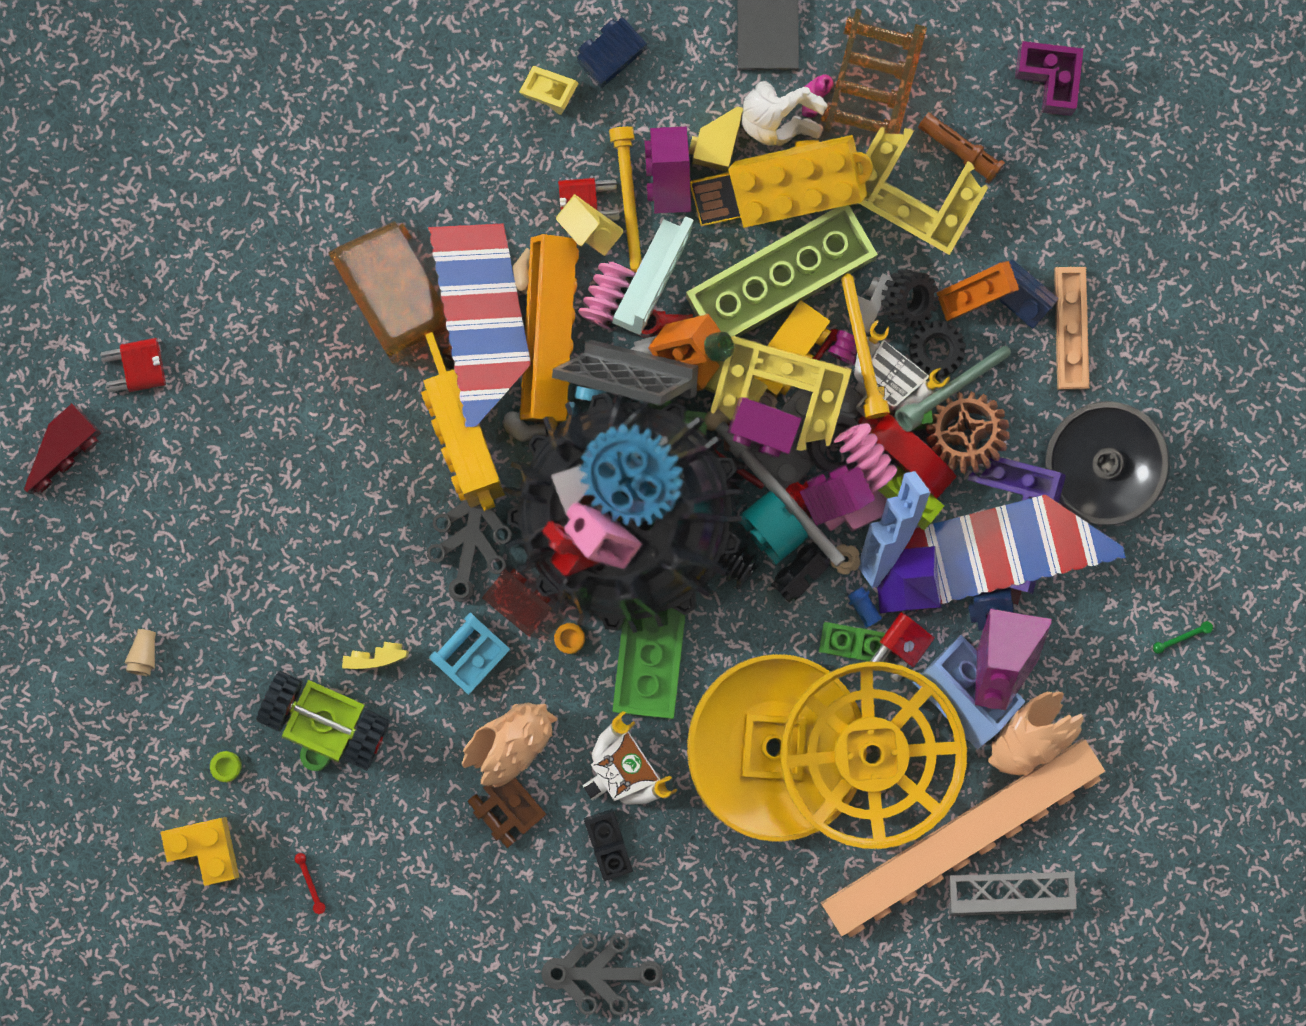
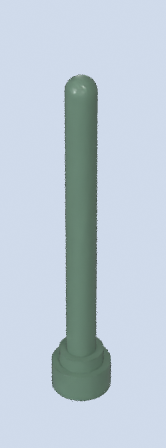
(911, 415)

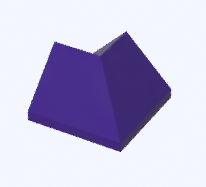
(911, 582)

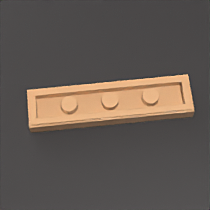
(1071, 328)

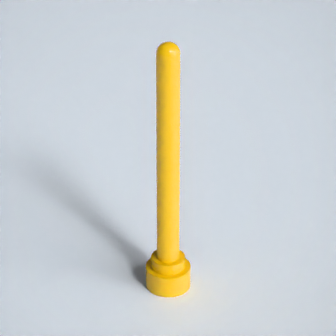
(622, 139)
(874, 405)

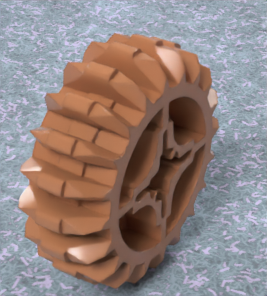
(980, 430)

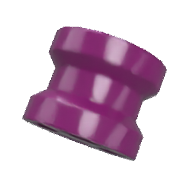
(844, 348)

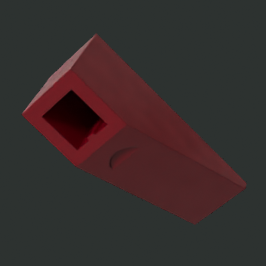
(62, 442)

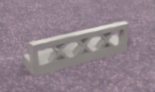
(1012, 906)

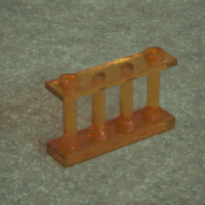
(903, 71)

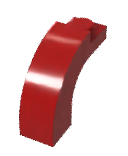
(911, 453)

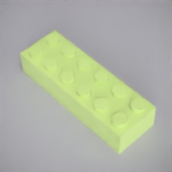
(784, 273)

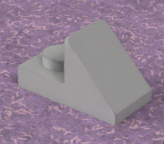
(870, 308)

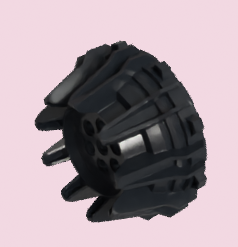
(675, 555)

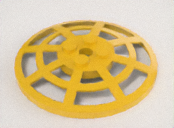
(892, 761)

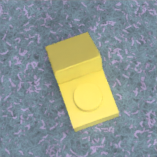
(549, 88)
(588, 225)

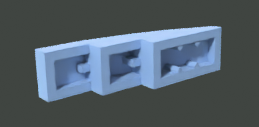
(890, 535)

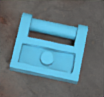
(478, 659)

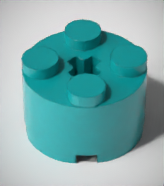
(773, 527)

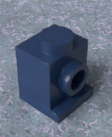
(985, 601)

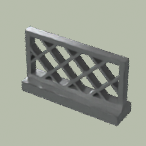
(629, 373)

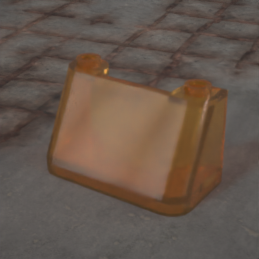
(391, 289)

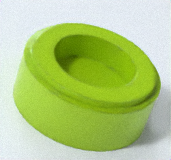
(225, 766)

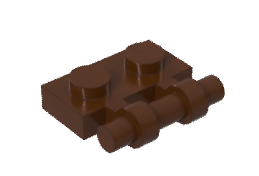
(515, 803)

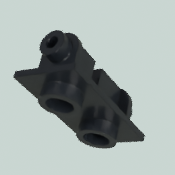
(791, 580)

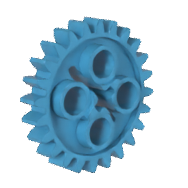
(631, 475)

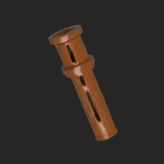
(954, 142)

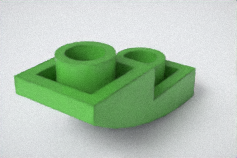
(849, 641)

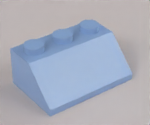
(956, 677)

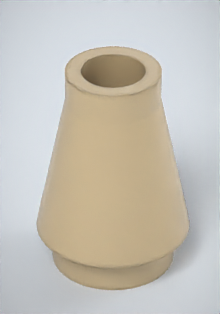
(142, 654)

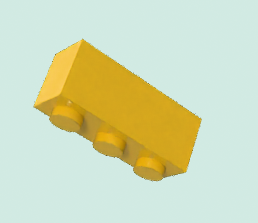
(798, 336)

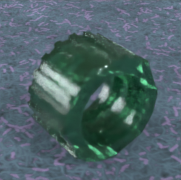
(712, 348)

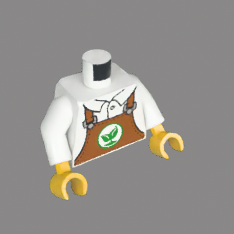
(624, 768)

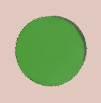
(313, 760)

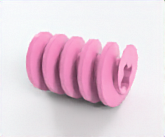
(606, 293)
(867, 455)

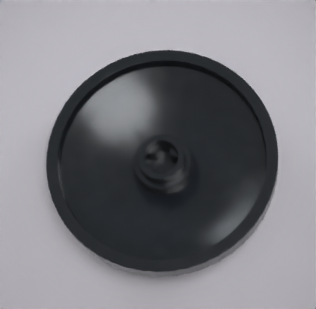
(1111, 462)

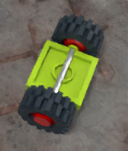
(322, 720)

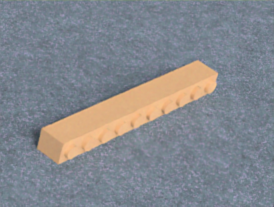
(963, 837)

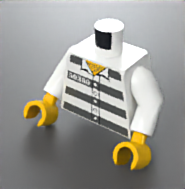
(895, 375)

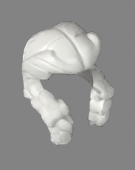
(765, 111)

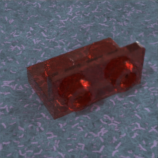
(518, 602)

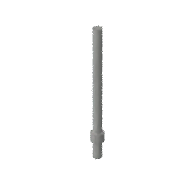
(774, 486)

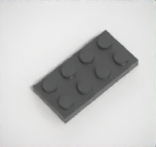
(793, 466)

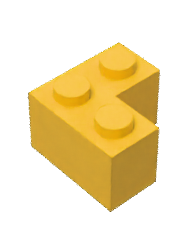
(210, 843)

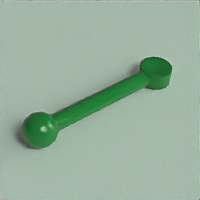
(1205, 627)

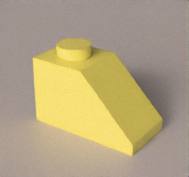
(717, 141)

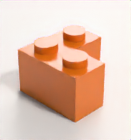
(685, 343)

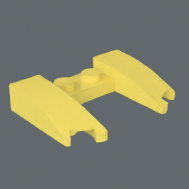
(937, 228)
(822, 378)

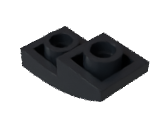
(608, 845)

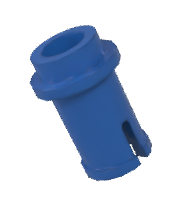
(864, 606)

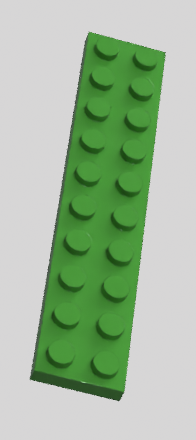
(651, 658)

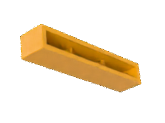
(548, 326)

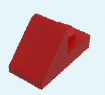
(568, 556)

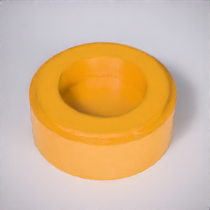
(569, 638)

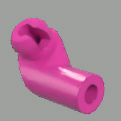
(819, 86)

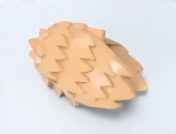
(1032, 738)
(509, 743)

